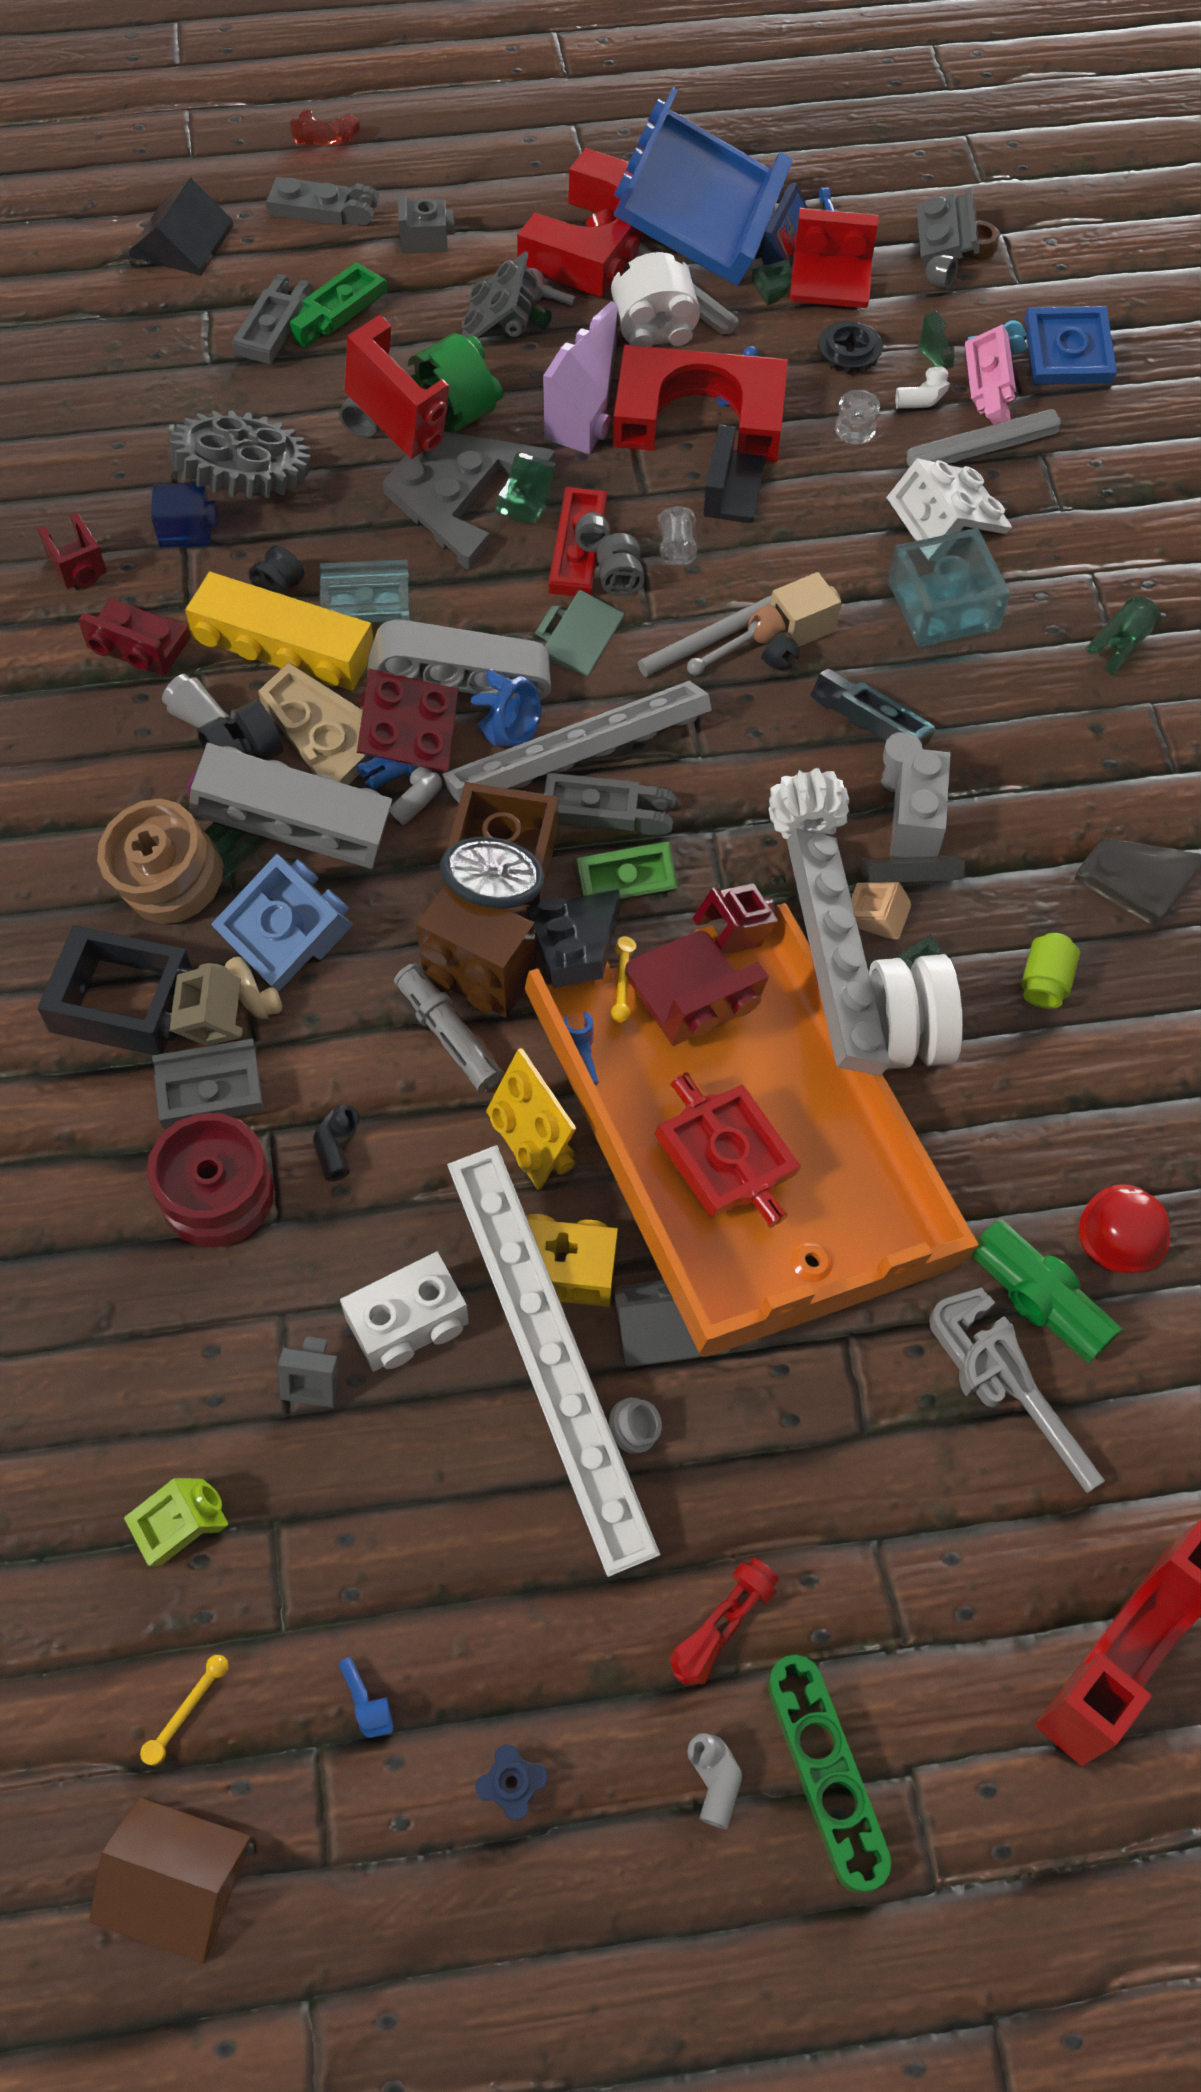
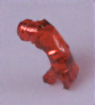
(315, 132)

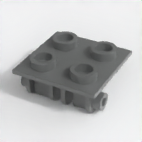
(502, 300)

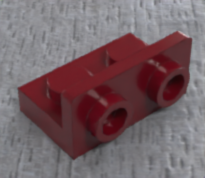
(134, 636)

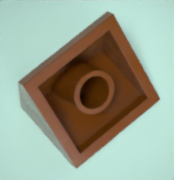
(167, 1879)

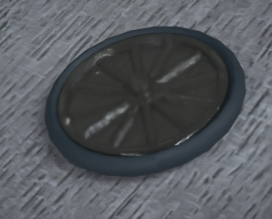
(492, 872)

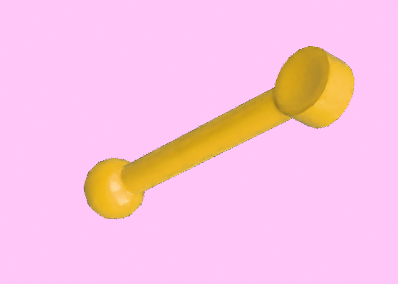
(624, 948)
(154, 1751)

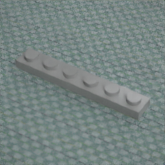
(584, 739)
(837, 954)

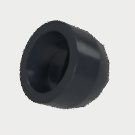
(779, 650)

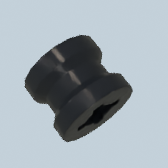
(277, 571)

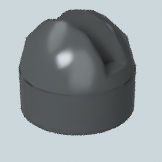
(942, 271)
(591, 530)

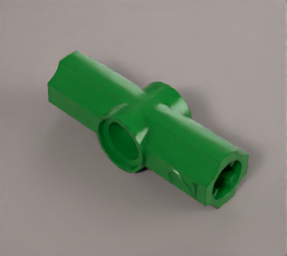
(1045, 1291)

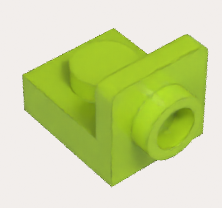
(175, 1518)

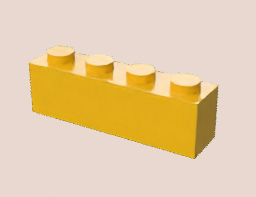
(280, 630)

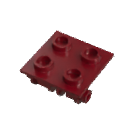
(407, 720)

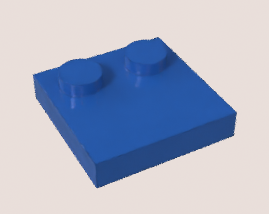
(1070, 345)

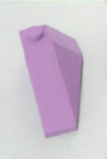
(580, 385)

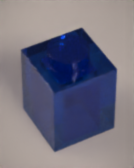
(183, 515)

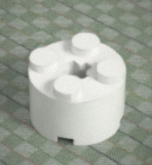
(656, 301)

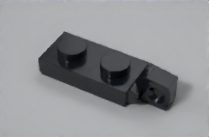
(869, 708)

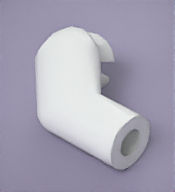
(927, 394)

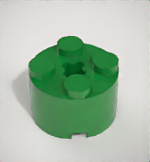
(461, 365)

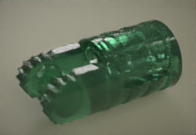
(1126, 631)

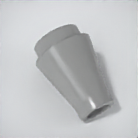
(191, 701)

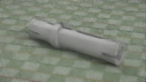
(437, 1012)

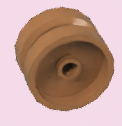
(160, 861)

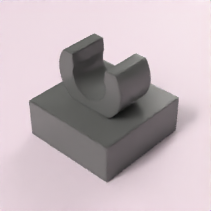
(309, 1374)

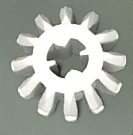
(809, 803)

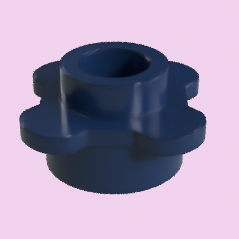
(515, 1799)

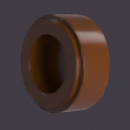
(988, 240)

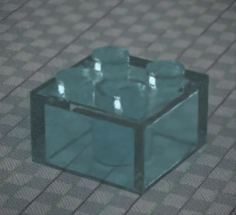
(948, 587)

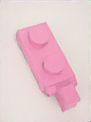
(991, 373)

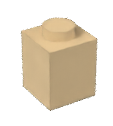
(808, 608)

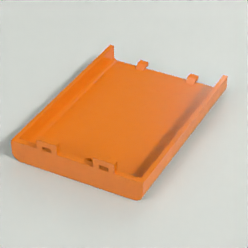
(864, 1184)

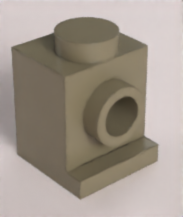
(206, 1005)

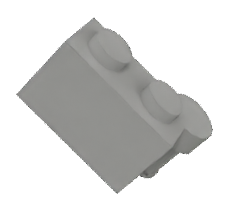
(920, 795)

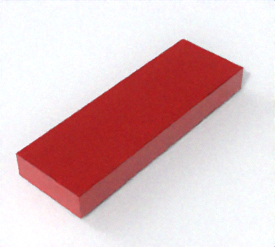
(572, 566)

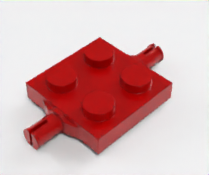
(727, 1150)

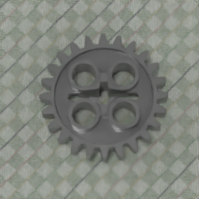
(239, 454)

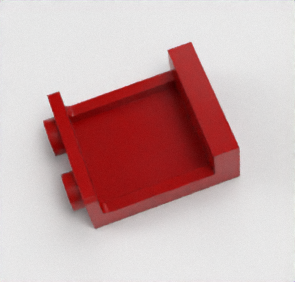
(389, 395)

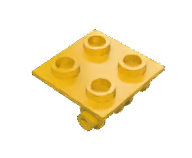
(532, 1121)

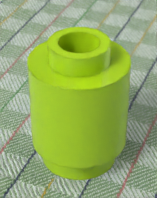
(1050, 970)

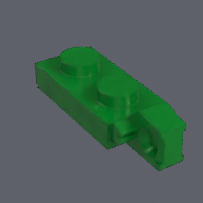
(336, 303)

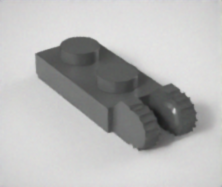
(322, 201)
(270, 319)
(611, 803)

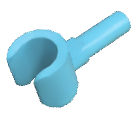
(1016, 333)

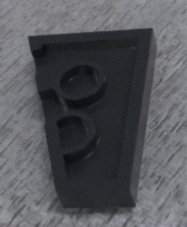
(575, 935)

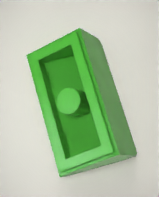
(630, 870)

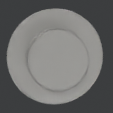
(635, 1425)

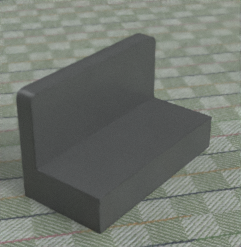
(651, 1324)

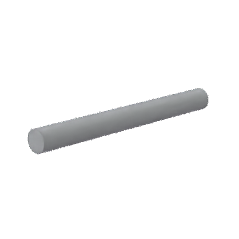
(699, 639)

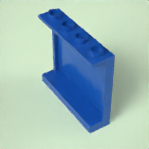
(699, 193)

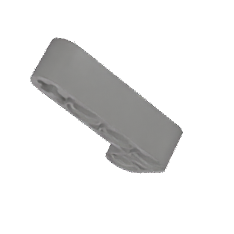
(457, 656)

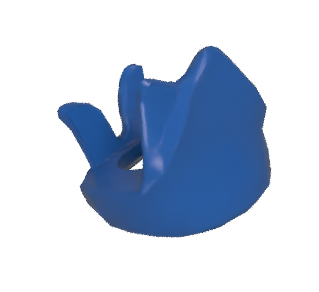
(509, 719)

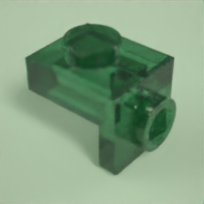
(527, 489)

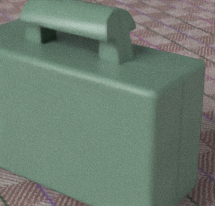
(580, 633)

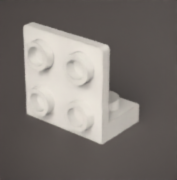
(943, 499)

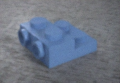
(283, 921)

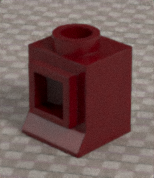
(76, 562)
(745, 912)

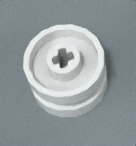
(918, 1010)

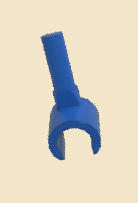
(583, 1040)
(372, 1716)

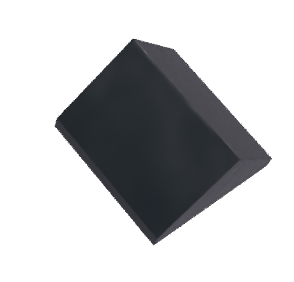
(184, 231)

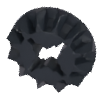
(864, 339)

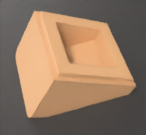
(881, 908)

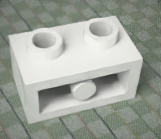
(405, 1312)

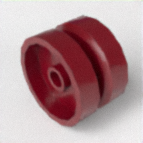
(211, 1179)

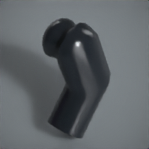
(332, 1138)

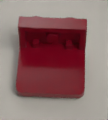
(694, 986)

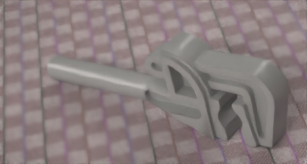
(996, 1365)

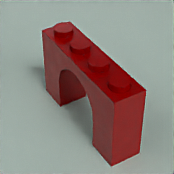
(583, 255)
(658, 376)
(1108, 1684)

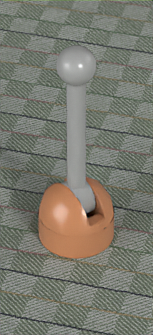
(761, 627)

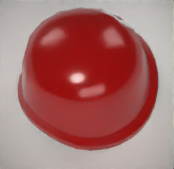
(1125, 1230)

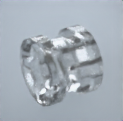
(857, 417)

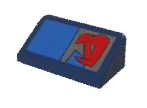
(782, 228)

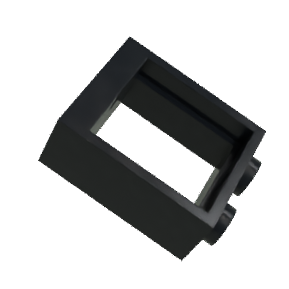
(72, 975)

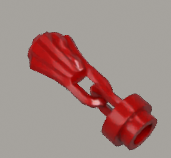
(697, 1654)

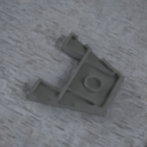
(446, 481)

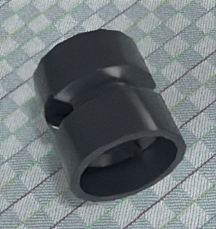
(248, 730)

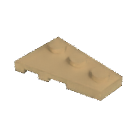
(316, 723)

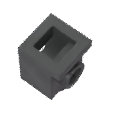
(424, 225)

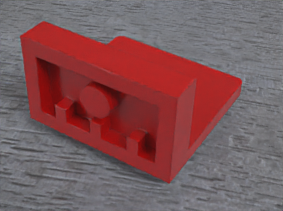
(833, 258)

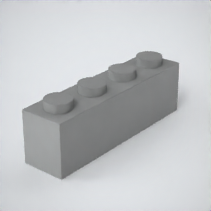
(289, 805)

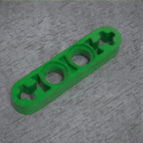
(832, 1770)

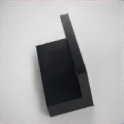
(732, 480)

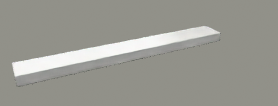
(553, 1362)

